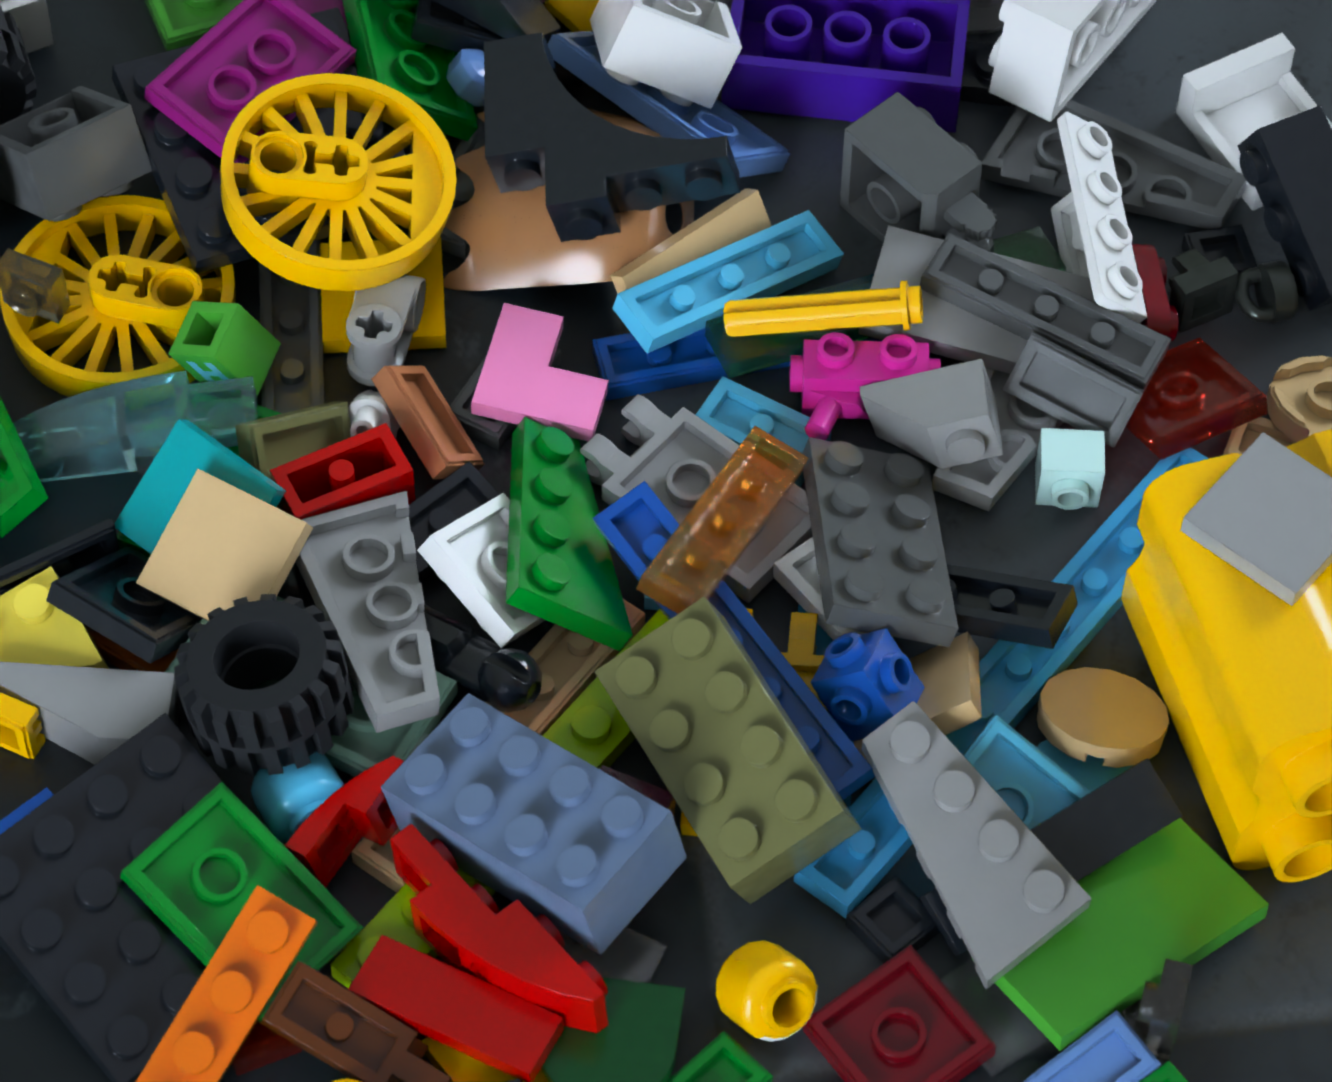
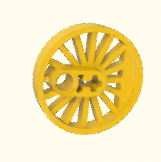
(337, 180)
(111, 295)

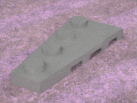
(985, 863)

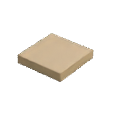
(222, 548)

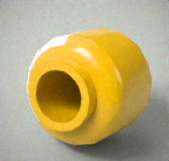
(766, 990)

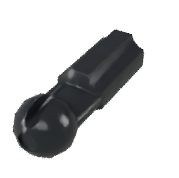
(503, 677)

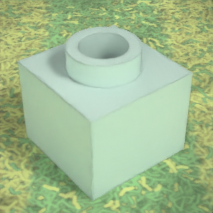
(1069, 468)

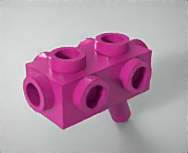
(837, 366)

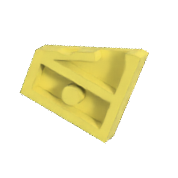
(40, 632)

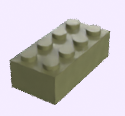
(727, 751)

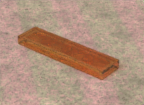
(723, 522)

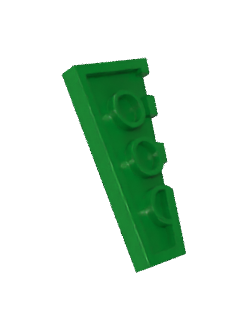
(555, 552)

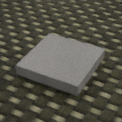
(1268, 519)

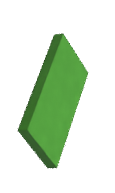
(1146, 905)

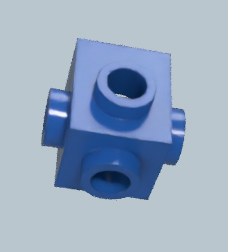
(865, 681)

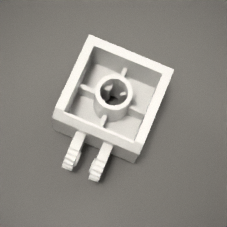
(668, 44)

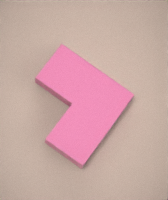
(522, 383)

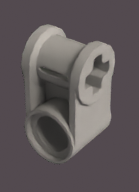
(383, 325)

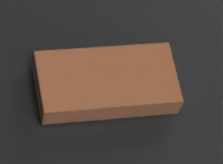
(426, 419)

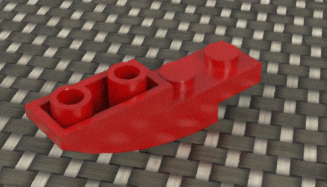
(496, 946)

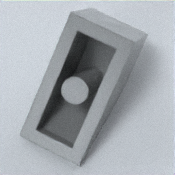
(938, 414)

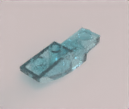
(128, 420)

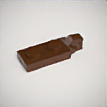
(347, 1031)

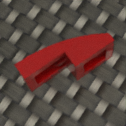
(343, 819)

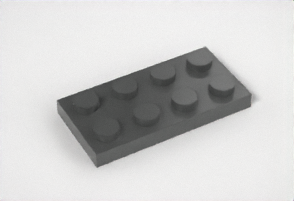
(878, 542)

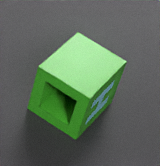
(223, 344)

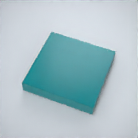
(171, 473)

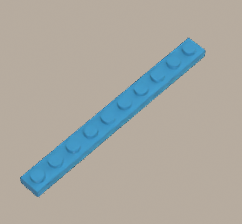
(1009, 687)

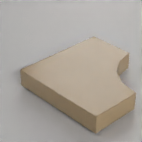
(950, 684)

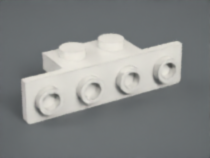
(1093, 222)

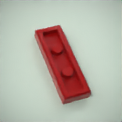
(458, 1009)

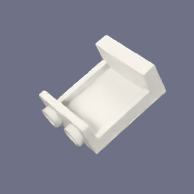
(1237, 97)

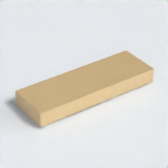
(722, 226)

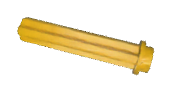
(824, 311)

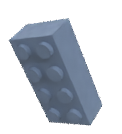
(536, 822)

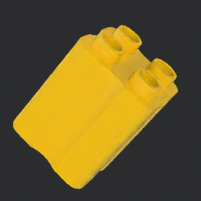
(1240, 677)

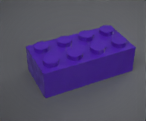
(848, 57)

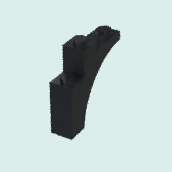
(587, 164)

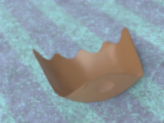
(517, 242)

